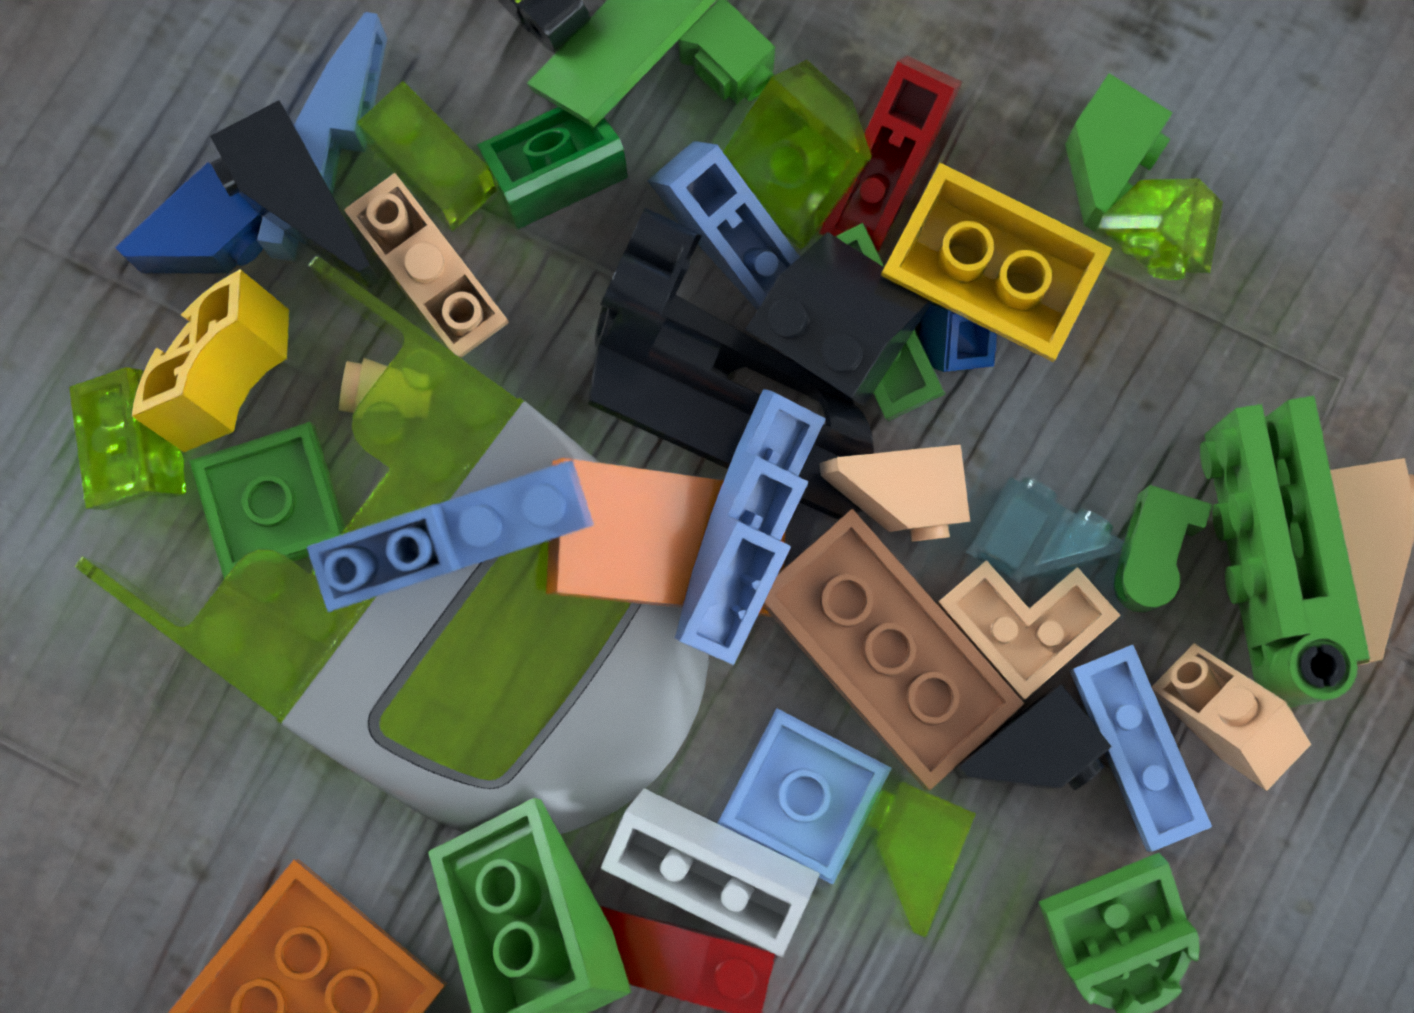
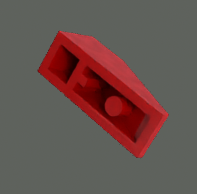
(899, 143)
(691, 963)

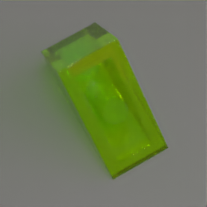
(918, 849)

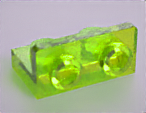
(115, 451)

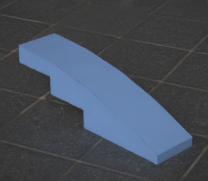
(331, 115)
(745, 528)

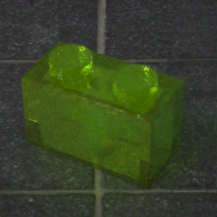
(427, 155)

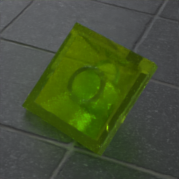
(799, 149)

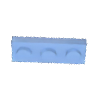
(1142, 749)

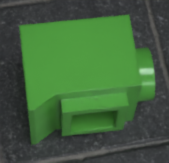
(728, 53)

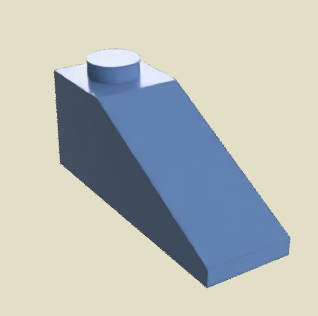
(734, 226)

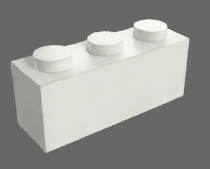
(710, 871)

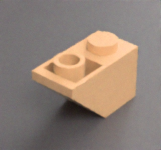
(1233, 716)

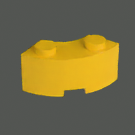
(213, 363)

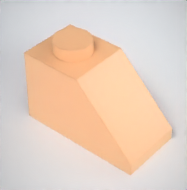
(905, 488)

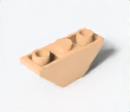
(426, 266)

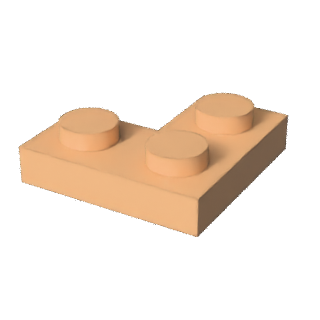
(1023, 641)

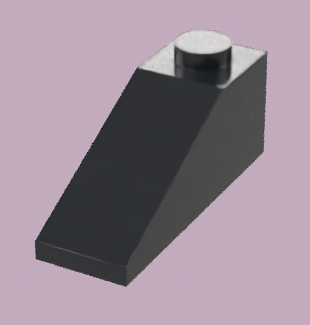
(282, 183)

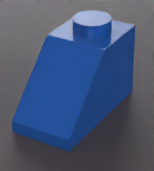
(196, 231)

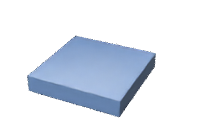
(804, 795)

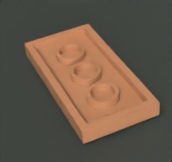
(890, 650)

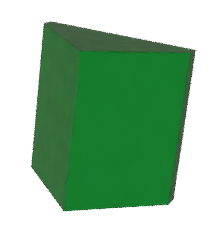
(552, 163)

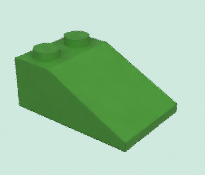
(525, 919)

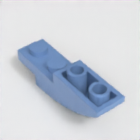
(450, 535)

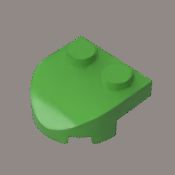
(1124, 936)

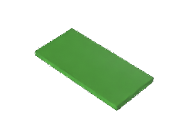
(613, 54)

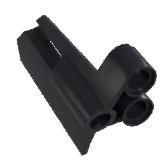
(670, 361)

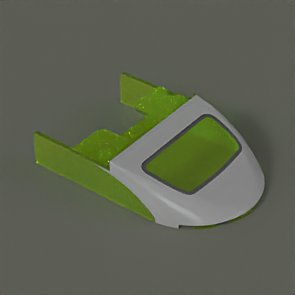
(467, 681)

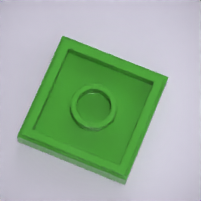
(268, 496)

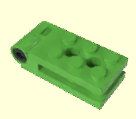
(1285, 550)

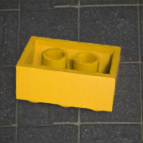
(996, 262)

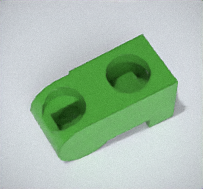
(1149, 555)

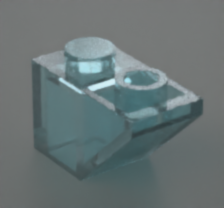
(1035, 537)

